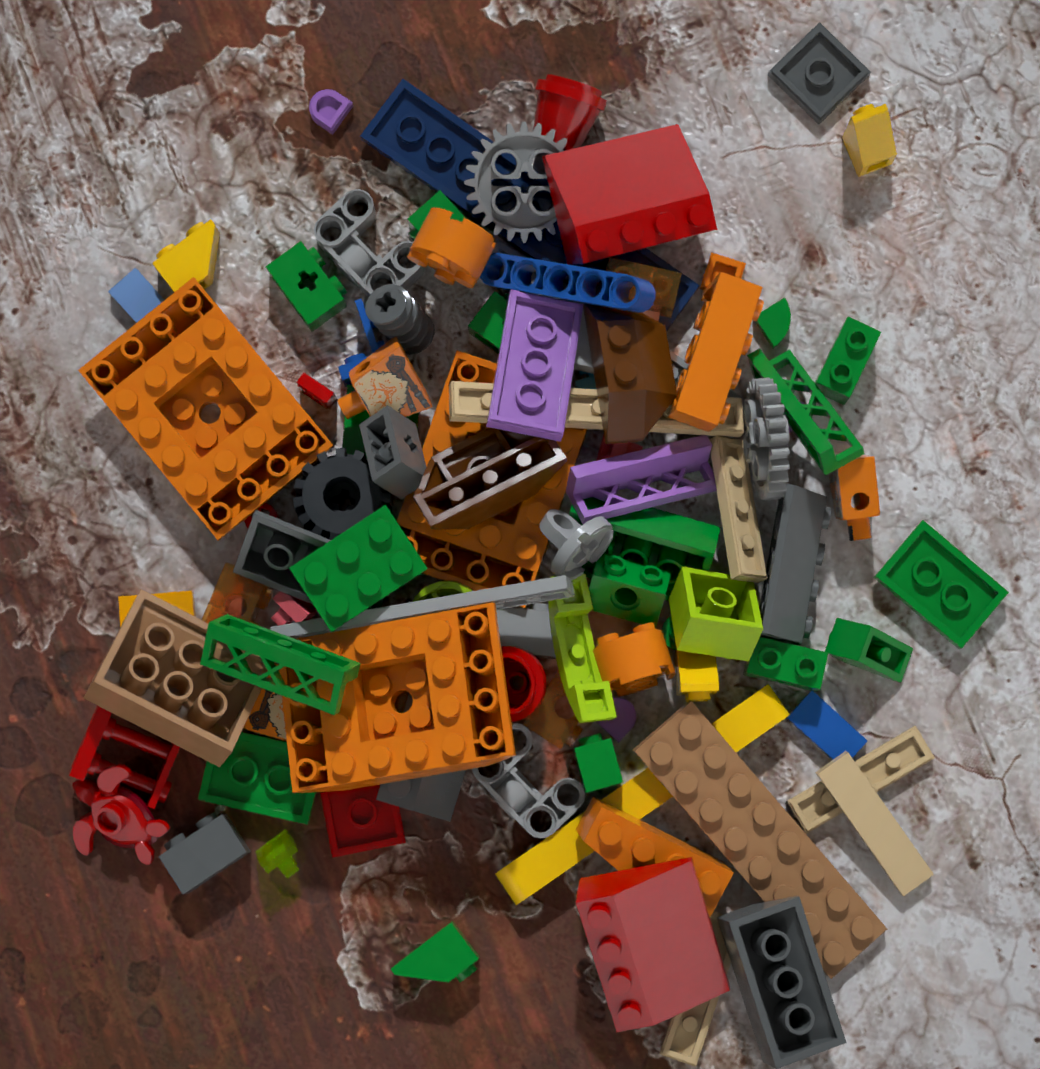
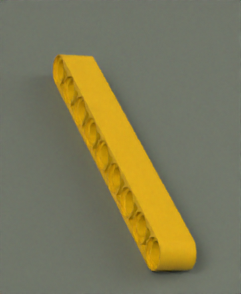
(635, 797)

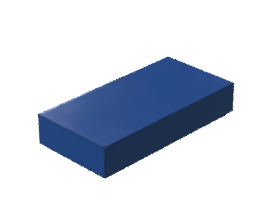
(825, 727)

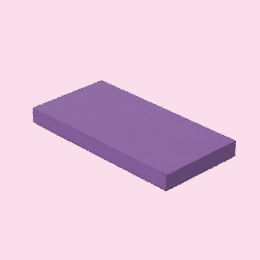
(535, 365)

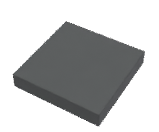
(819, 73)

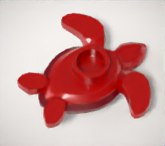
(116, 814)

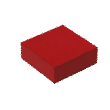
(316, 391)

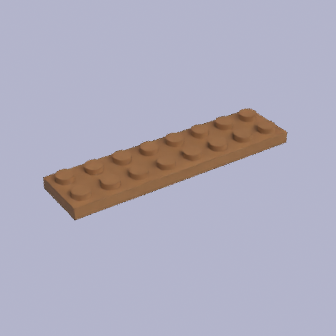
(757, 833)

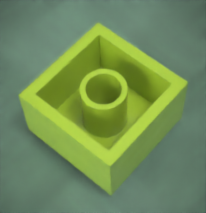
(715, 614)

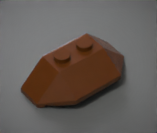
(629, 371)
(485, 477)

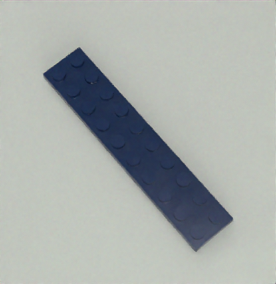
(439, 145)

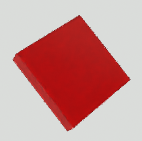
(360, 822)

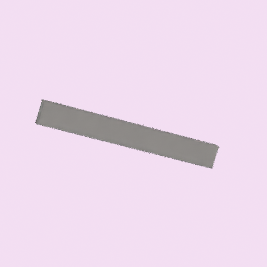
(503, 597)

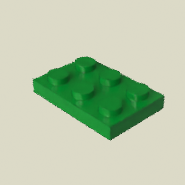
(358, 568)
(941, 584)
(257, 781)

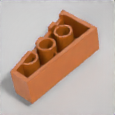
(716, 351)
(634, 843)

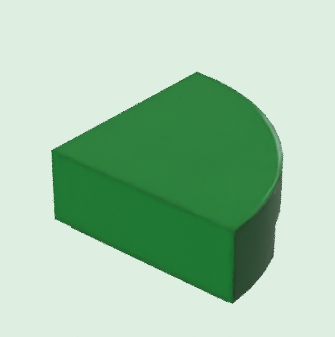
(775, 322)

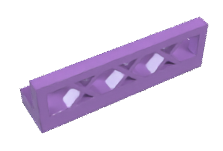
(636, 473)

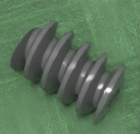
(401, 317)

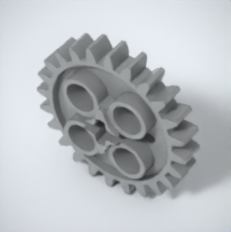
(524, 147)
(766, 439)

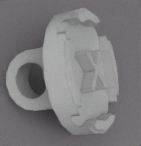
(575, 542)

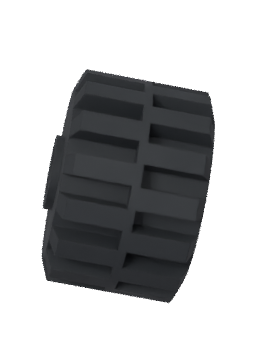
(329, 484)

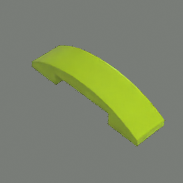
(575, 658)

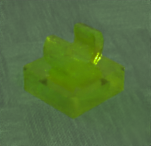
(279, 854)

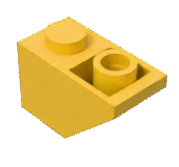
(870, 139)
(191, 257)
(696, 676)

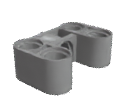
(351, 253)
(521, 798)

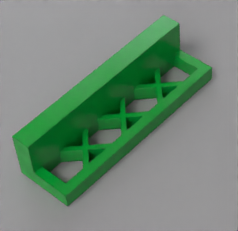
(800, 415)
(283, 650)

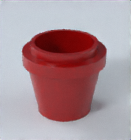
(567, 108)
(524, 664)

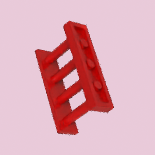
(105, 727)

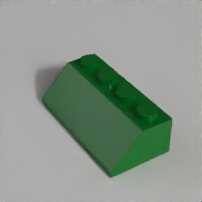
(658, 540)

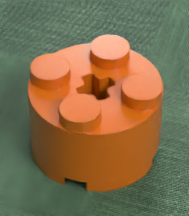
(452, 248)
(633, 660)

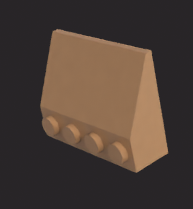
(159, 685)

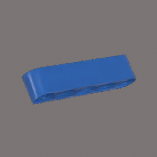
(580, 287)

